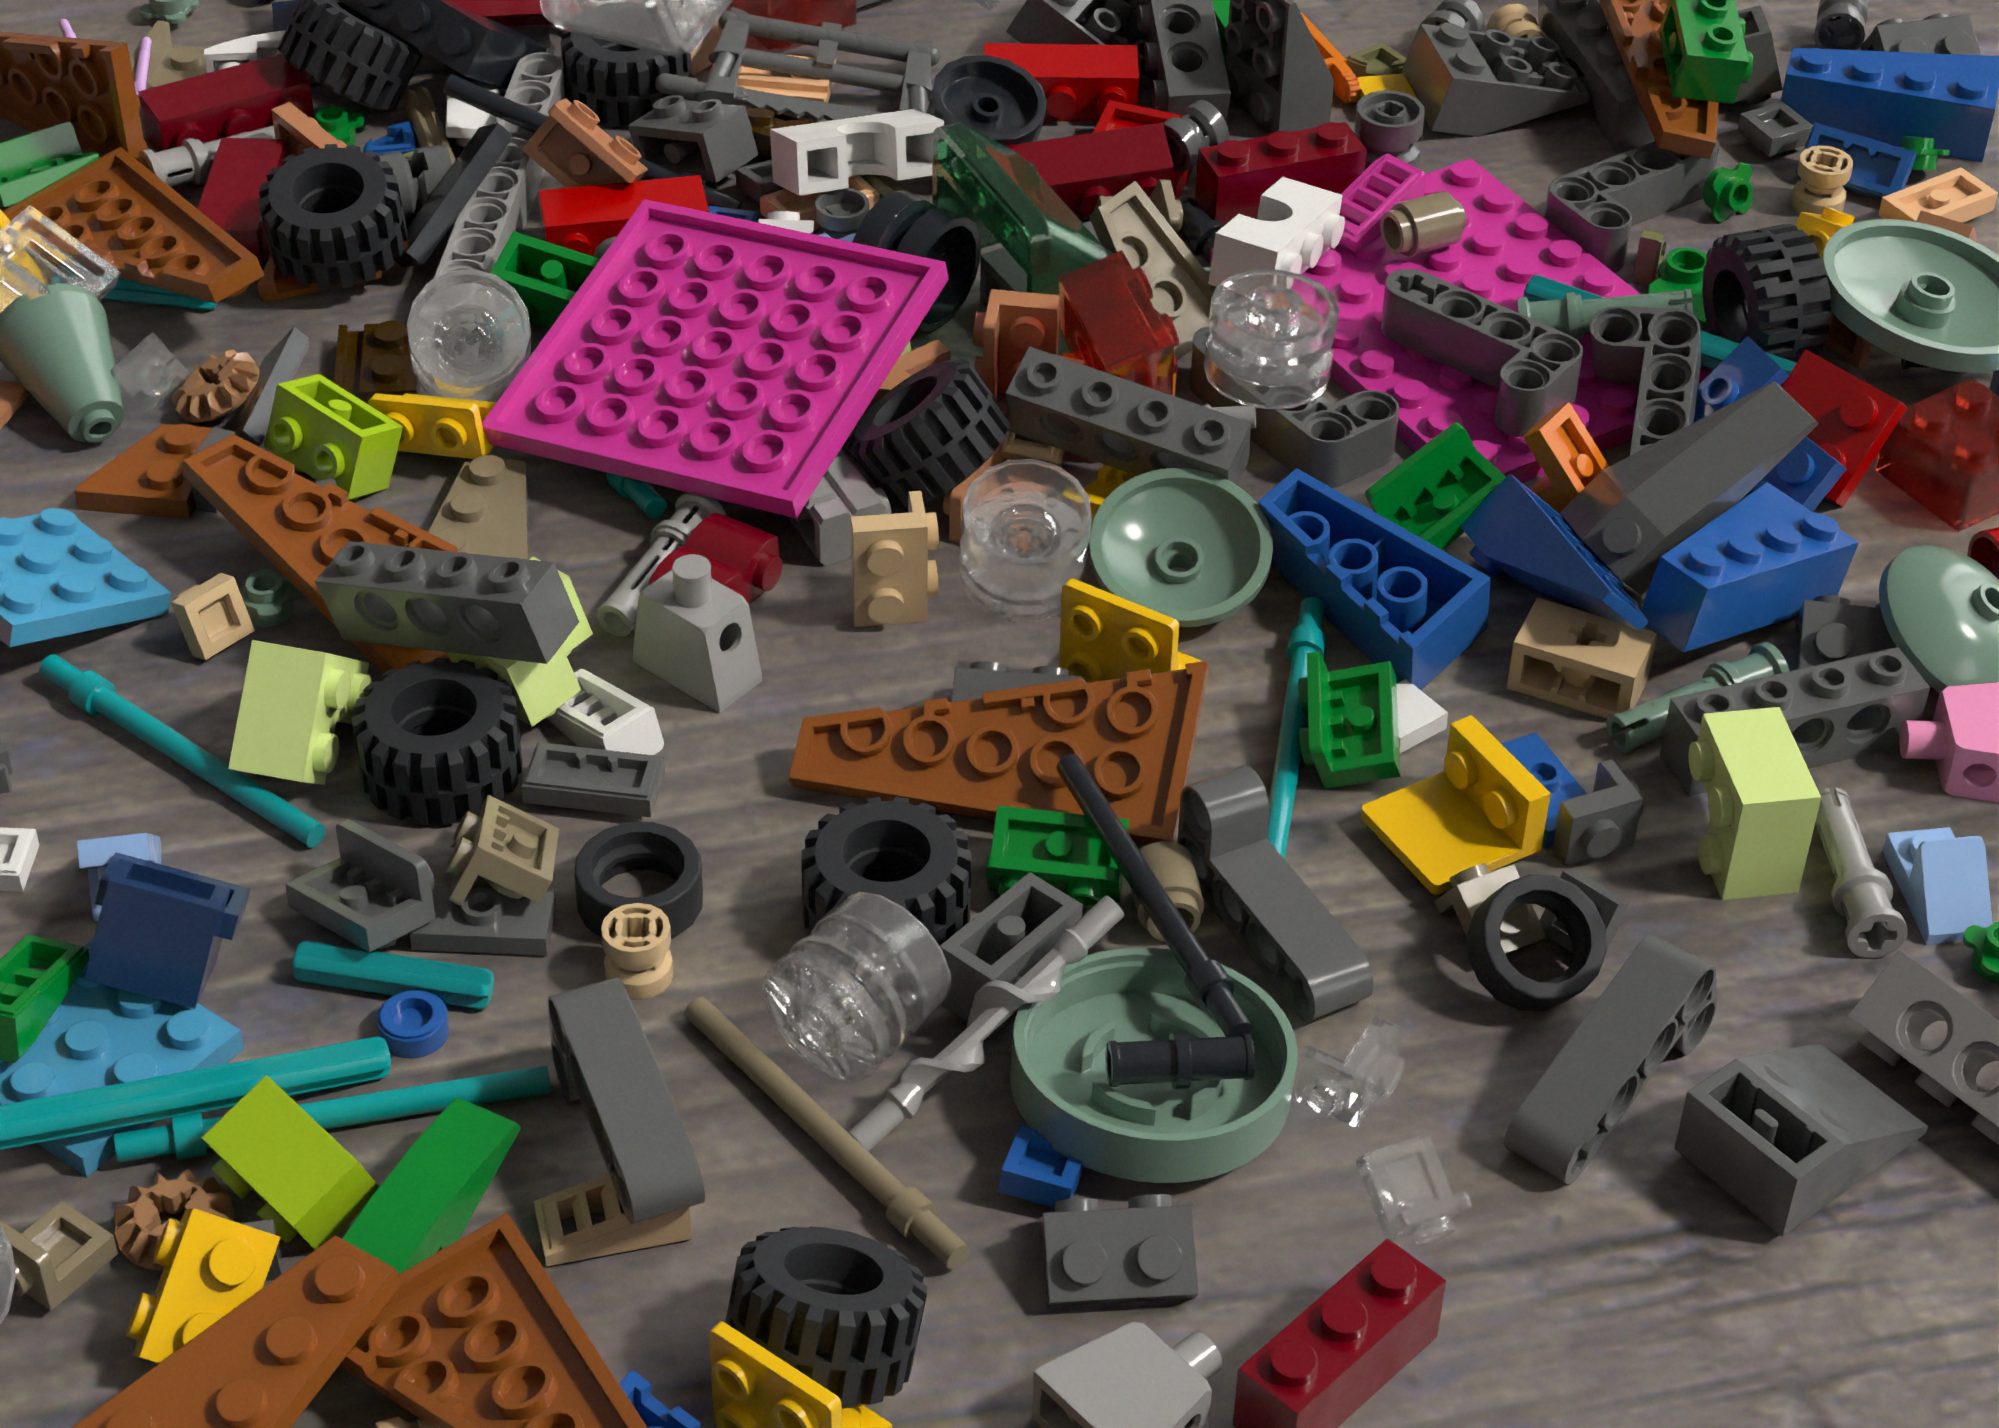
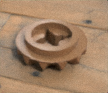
(216, 387)
(139, 1222)

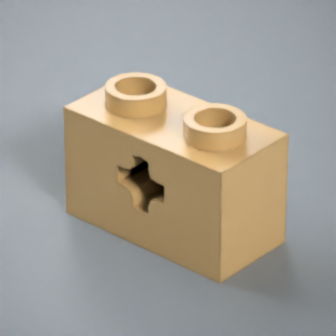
(1580, 660)

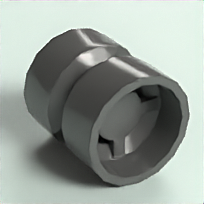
(1390, 125)
(418, 175)

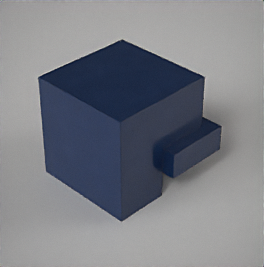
(161, 929)

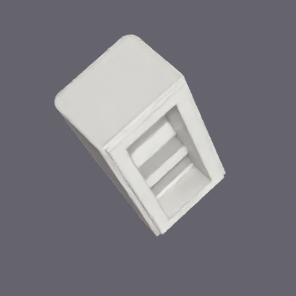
(608, 718)

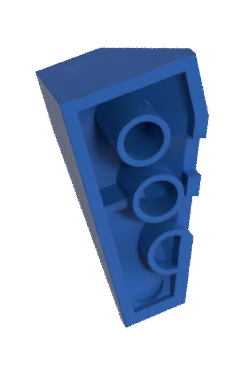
(1543, 552)

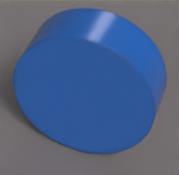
(413, 1023)

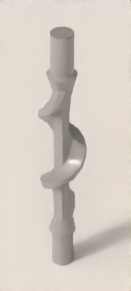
(990, 1008)

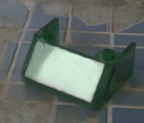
(1011, 207)

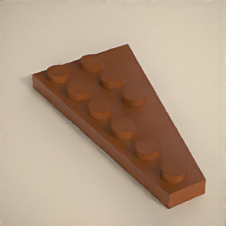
(73, 82)
(1676, 123)
(145, 229)
(301, 524)
(1006, 747)
(488, 1343)
(264, 1355)

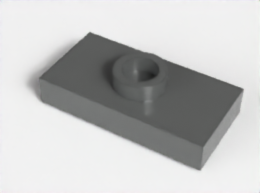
(593, 779)
(487, 924)

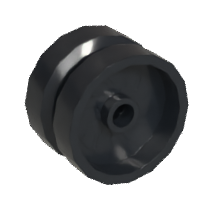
(990, 98)
(920, 229)

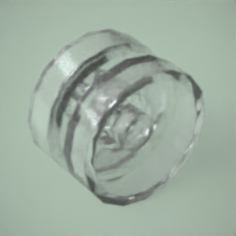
(1271, 339)

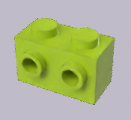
(333, 435)
(291, 1164)

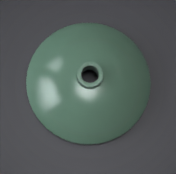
(1188, 523)
(1943, 615)

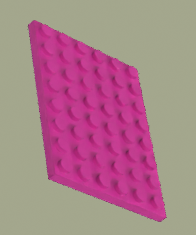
(1494, 259)

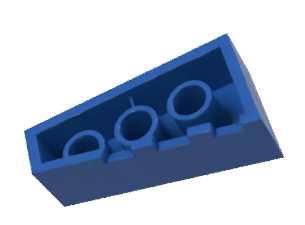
(1897, 95)
(1746, 570)
(1376, 579)

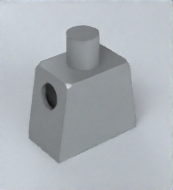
(697, 635)
(1128, 1382)

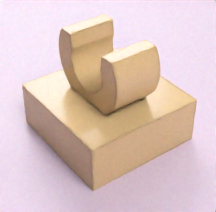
(212, 616)

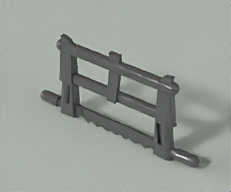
(732, 54)

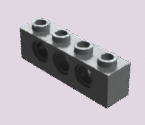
(1183, 54)
(1121, 420)
(448, 601)
(1830, 708)

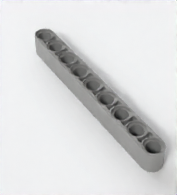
(511, 185)

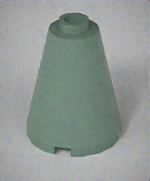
(64, 359)

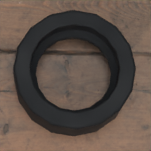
(639, 848)
(1571, 908)

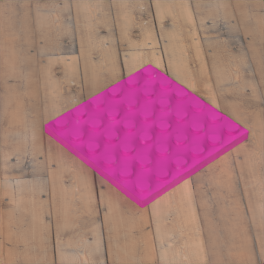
(717, 356)

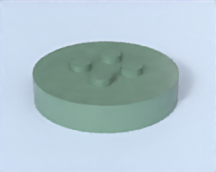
(1149, 1127)

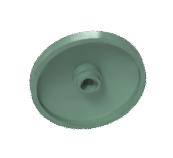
(1917, 292)

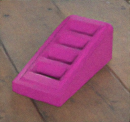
(1373, 194)

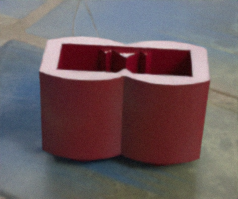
(738, 555)

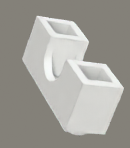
(828, 152)
(1289, 235)

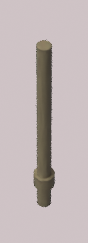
(906, 1208)

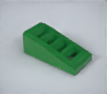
(32, 995)

